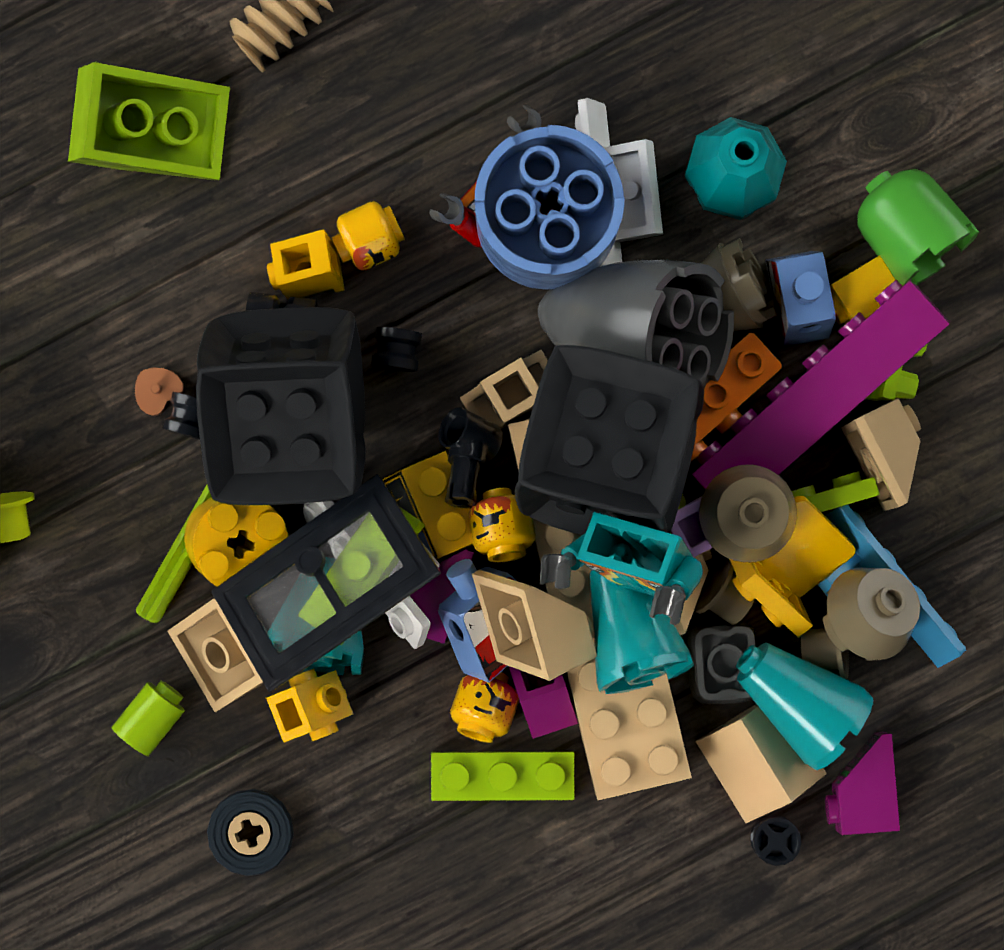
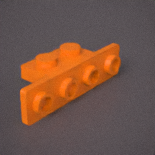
(746, 370)

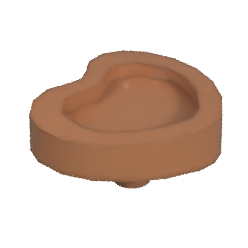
(155, 389)

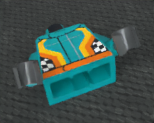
(632, 559)

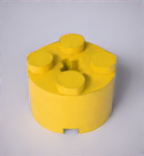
(216, 522)

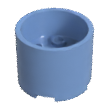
(557, 246)

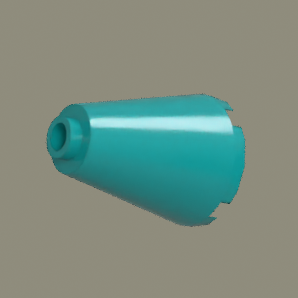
(629, 642)
(804, 702)

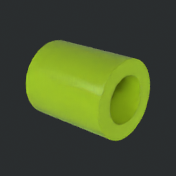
(149, 717)

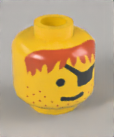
(368, 235)
(500, 527)
(484, 708)

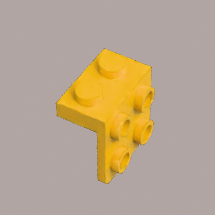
(799, 566)

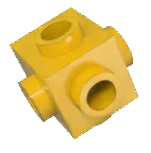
(310, 706)

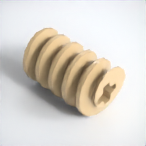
(273, 26)

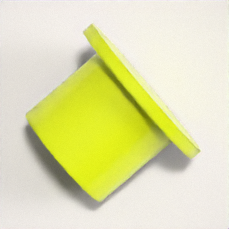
(14, 516)

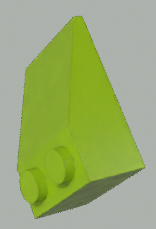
(148, 122)

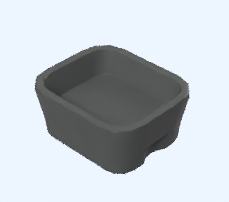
(715, 652)

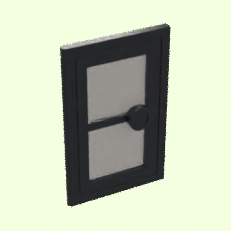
(325, 583)

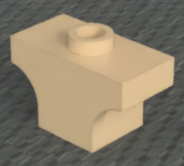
(508, 392)

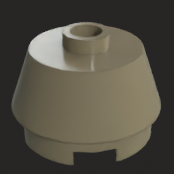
(743, 285)
(747, 513)
(871, 612)

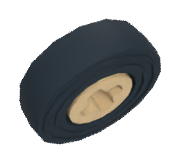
(228, 820)

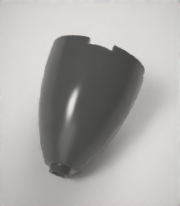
(648, 312)

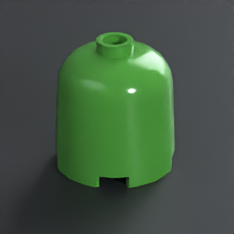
(912, 224)

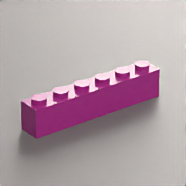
(831, 386)

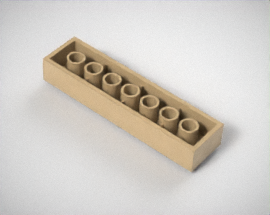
(627, 736)

